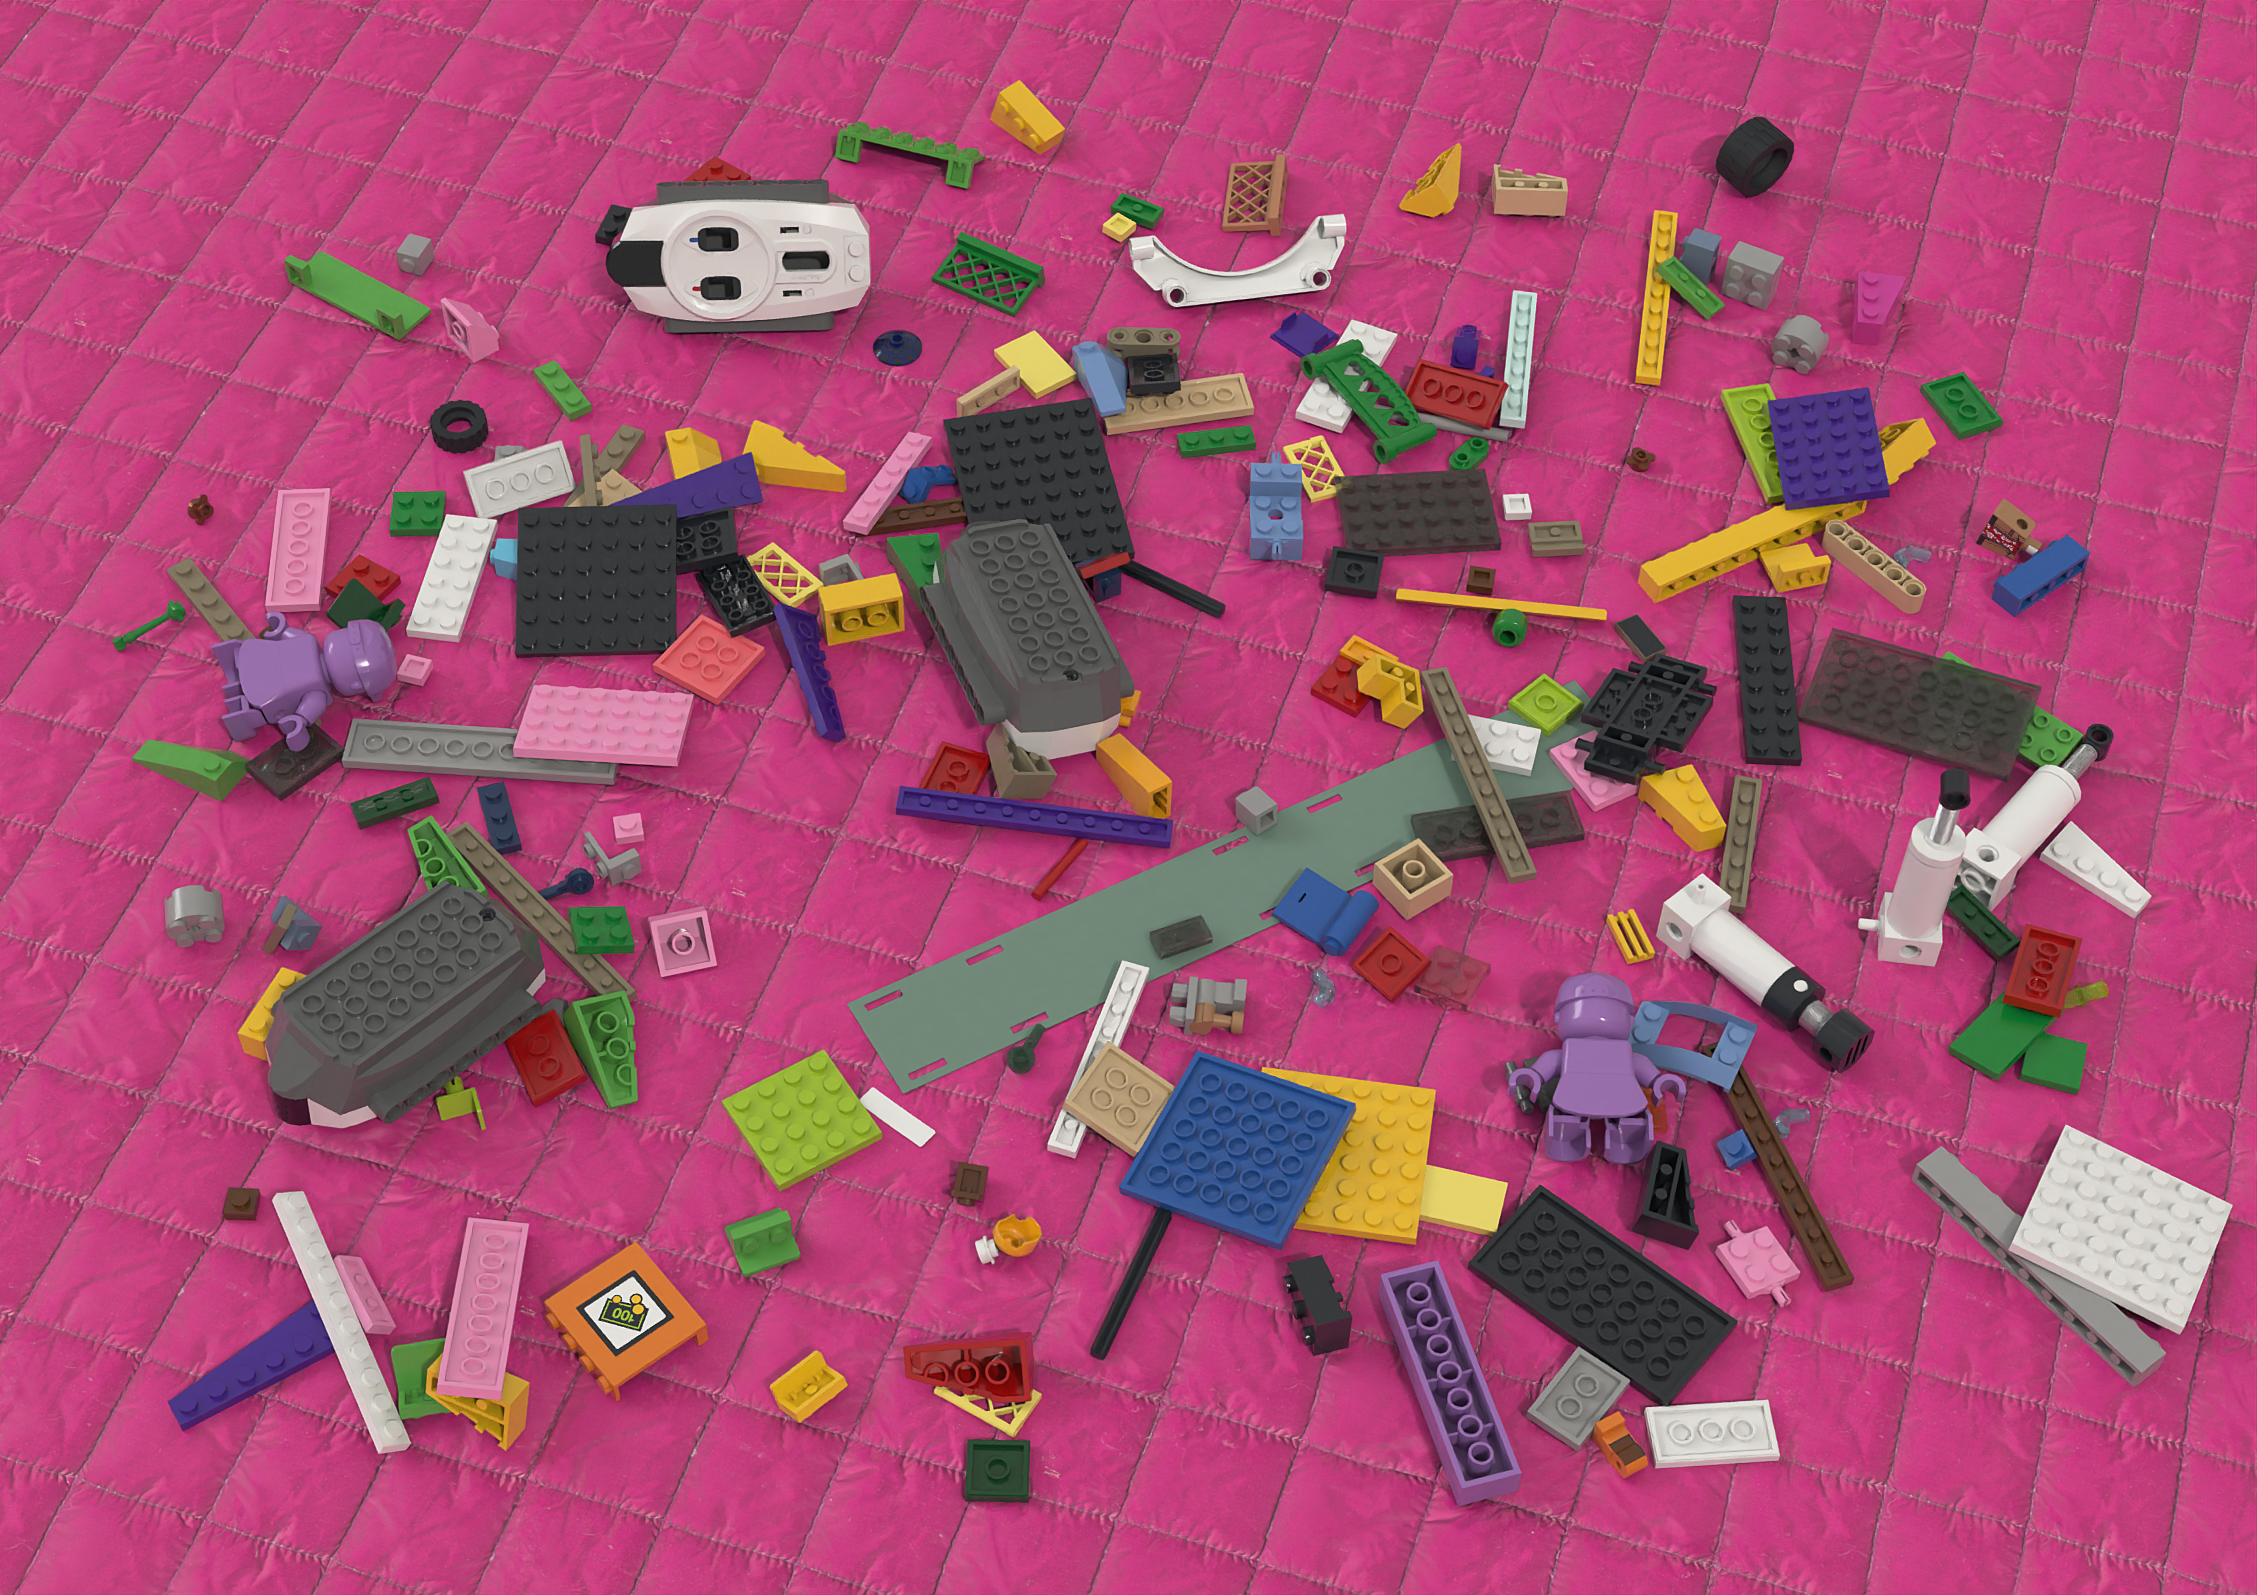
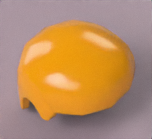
(1016, 1236)

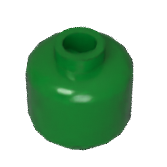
(1510, 628)

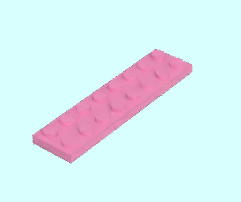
(483, 1309)

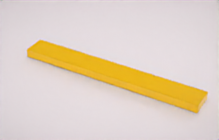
(1498, 605)

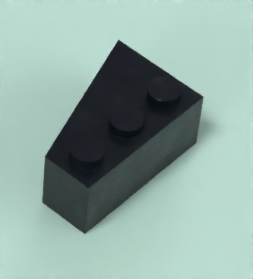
(1317, 1305)

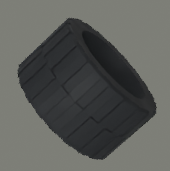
(1754, 156)

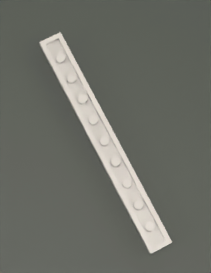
(341, 1322)

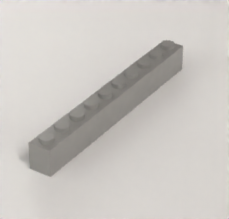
(1994, 1225)

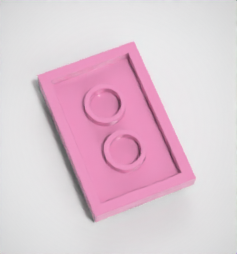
(1595, 789)

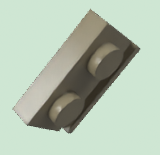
(1555, 538)

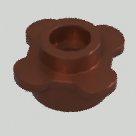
(1640, 459)
(200, 509)

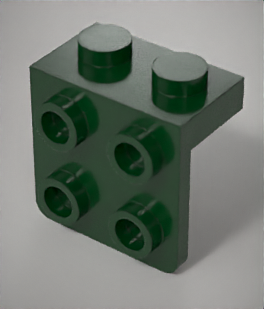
(358, 603)

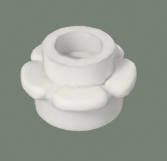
(986, 1250)

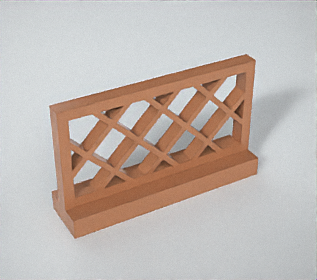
(1273, 196)

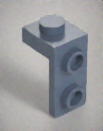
(302, 929)

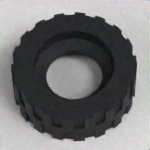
(459, 441)

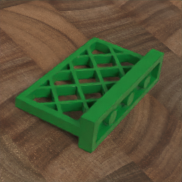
(999, 262)

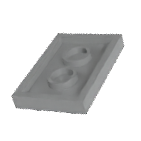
(1578, 1398)

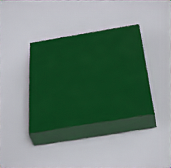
(997, 1470)

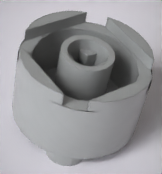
(1799, 343)
(194, 915)

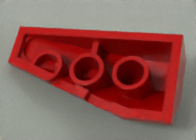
(984, 1366)

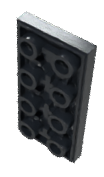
(737, 596)

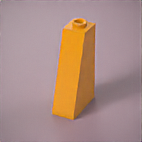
(1135, 777)

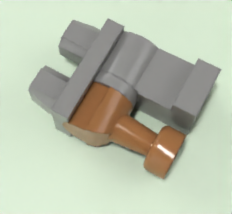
(1208, 1005)

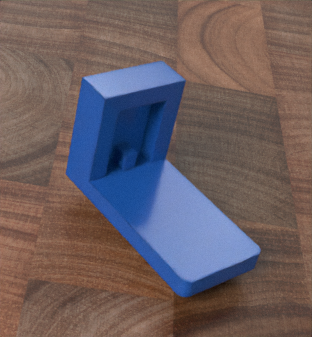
(921, 479)

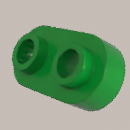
(1469, 455)

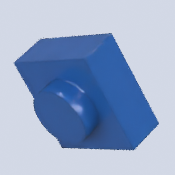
(1737, 1149)

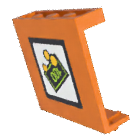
(623, 1318)

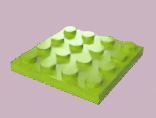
(801, 1120)

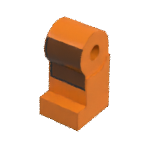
(1619, 1445)

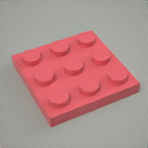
(709, 659)

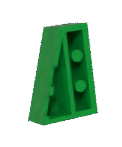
(914, 560)

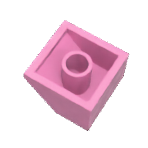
(469, 330)
(682, 941)

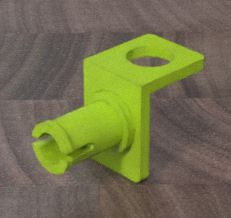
(459, 1102)

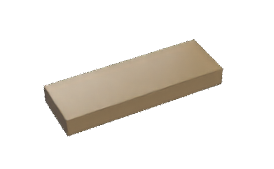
(988, 392)

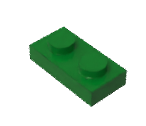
(1138, 210)

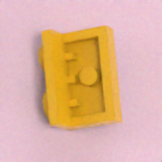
(807, 1387)

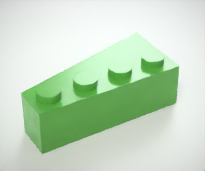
(440, 858)

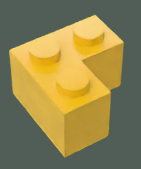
(1395, 686)

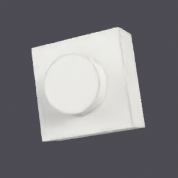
(1516, 507)

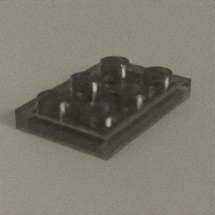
(287, 771)

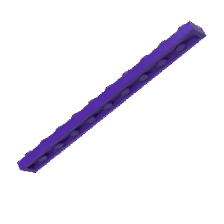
(1034, 817)

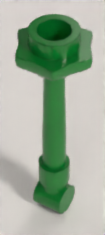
(175, 611)

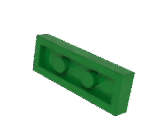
(1216, 441)

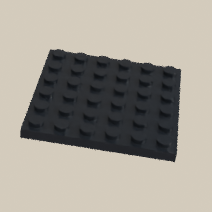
(596, 580)

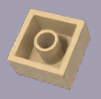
(1412, 879)

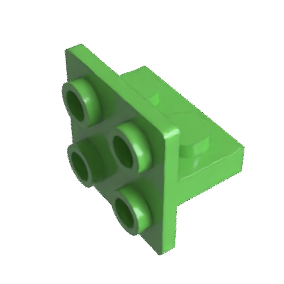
(763, 1241)

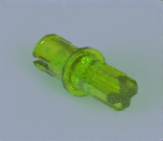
(2081, 995)

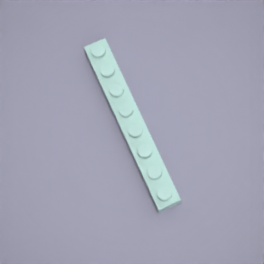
(1518, 359)

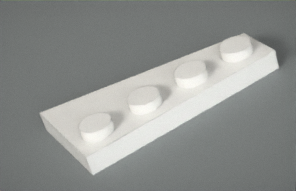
(2093, 869)

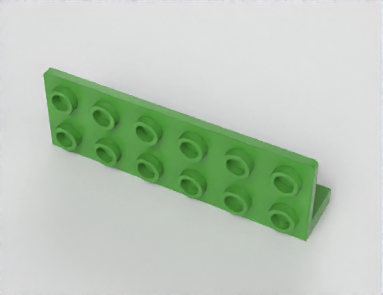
(960, 160)
(356, 293)
(2047, 737)

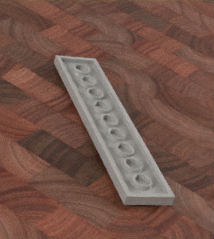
(459, 752)

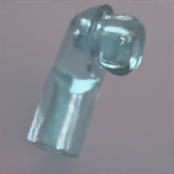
(1909, 553)
(1326, 988)
(1790, 1116)

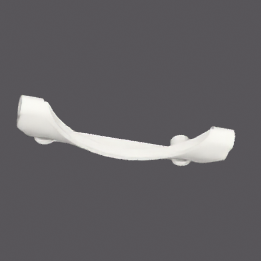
(1285, 275)

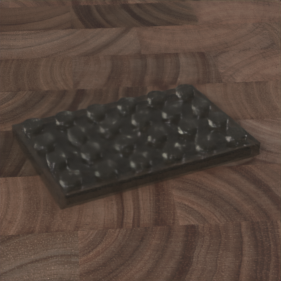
(1418, 512)

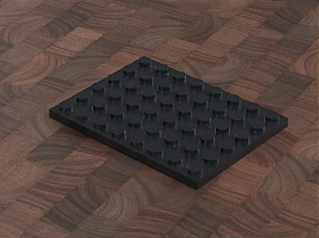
(1042, 469)

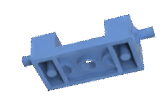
(1275, 492)

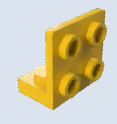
(1795, 567)

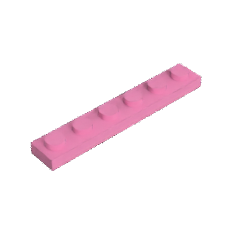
(887, 483)

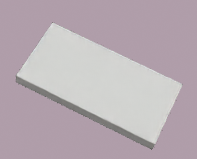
(519, 480)
(1711, 1434)

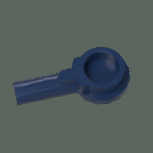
(577, 882)

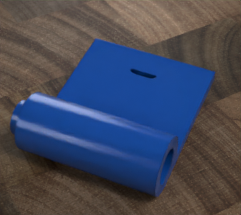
(1326, 913)

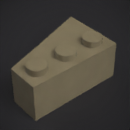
(1016, 770)

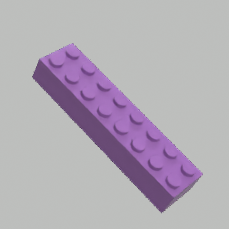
(1449, 1383)

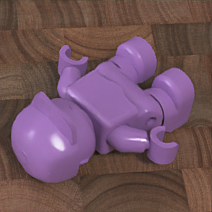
(294, 676)
(1597, 1074)

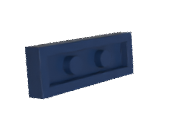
(499, 818)

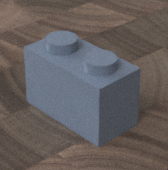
(1701, 254)

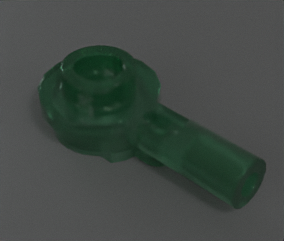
(1022, 1058)

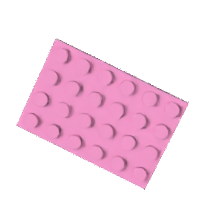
(604, 725)

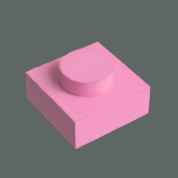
(415, 670)
(628, 828)

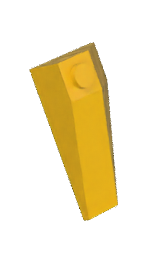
(691, 451)
(788, 463)

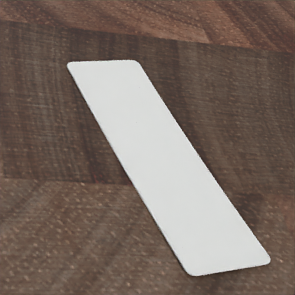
(897, 1117)

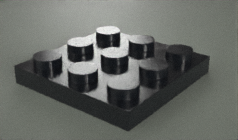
(706, 540)

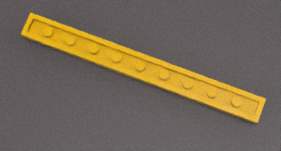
(1656, 300)

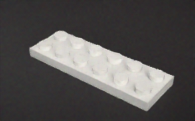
(1322, 403)
(452, 578)

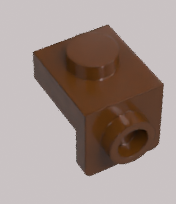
(970, 1184)

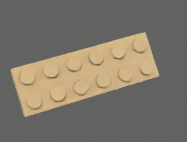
(1196, 402)

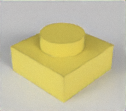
(1119, 227)

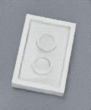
(1506, 744)

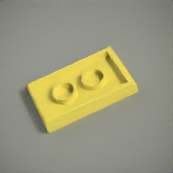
(1038, 363)
(1462, 1200)

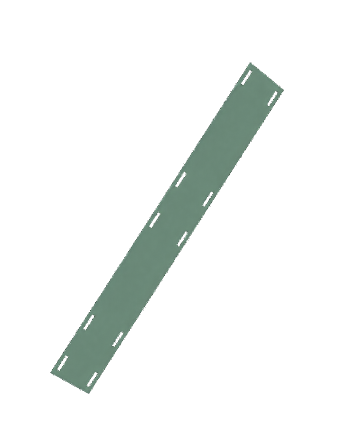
(1073, 954)

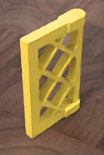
(1306, 448)
(802, 593)
(990, 1416)

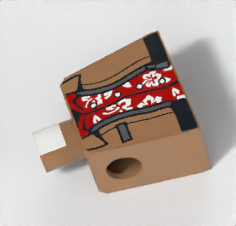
(2009, 532)

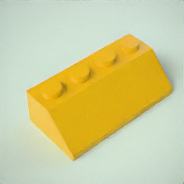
(1903, 445)

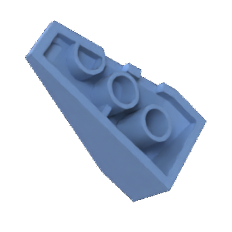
(1102, 377)

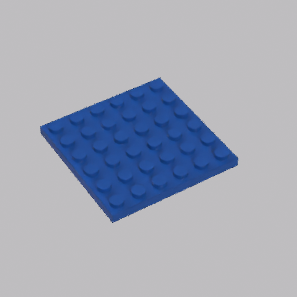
(1238, 1149)

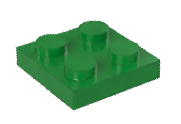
(417, 513)
(601, 930)

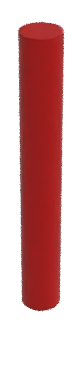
(1059, 869)

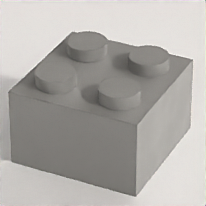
(1752, 275)

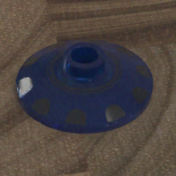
(897, 348)

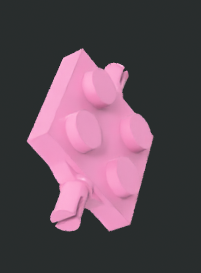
(1757, 1263)

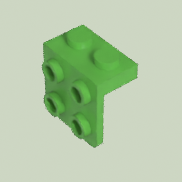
(410, 1370)

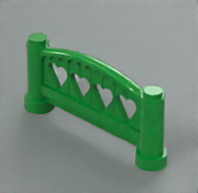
(1392, 438)

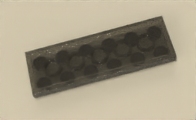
(1461, 834)

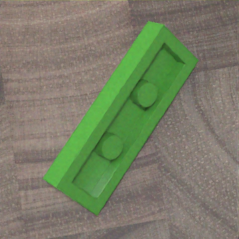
(1690, 287)
(562, 390)

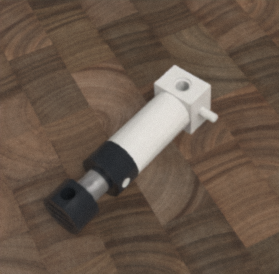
(1701, 924)

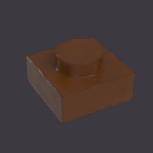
(1480, 580)
(242, 1204)

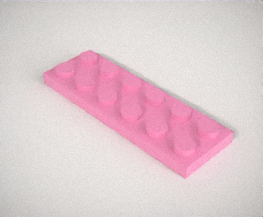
(298, 550)

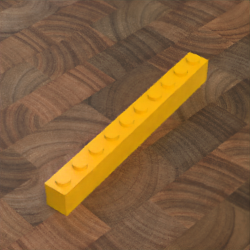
(1737, 546)

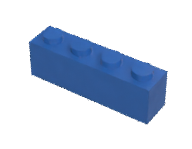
(2040, 575)

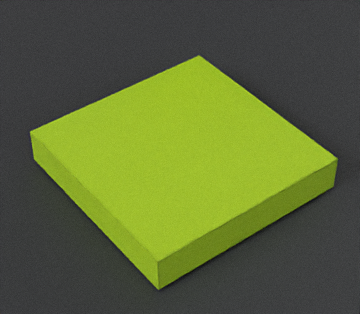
(1545, 704)

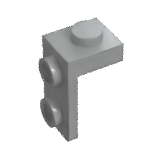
(839, 570)
(616, 869)

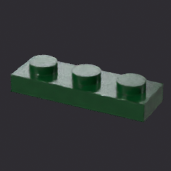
(394, 803)
(1981, 923)

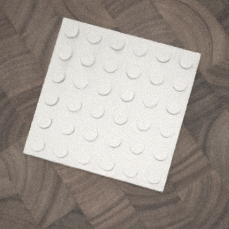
(2121, 1229)

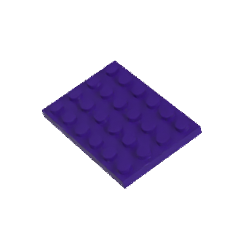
(1828, 449)

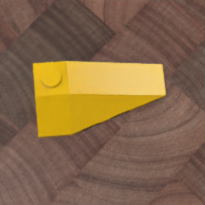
(1438, 187)

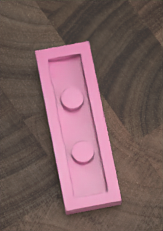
(364, 1295)

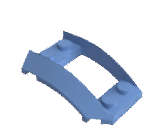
(1726, 1058)

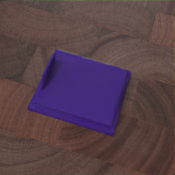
(1303, 335)

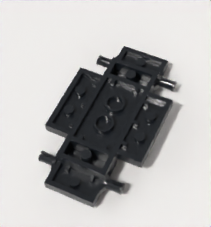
(1644, 712)

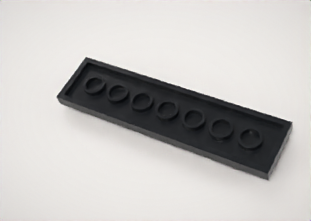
(1766, 681)

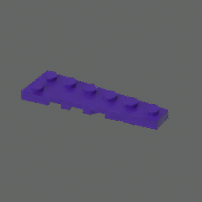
(713, 488)
(802, 640)
(269, 1359)

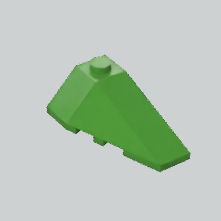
(198, 767)
(605, 1042)

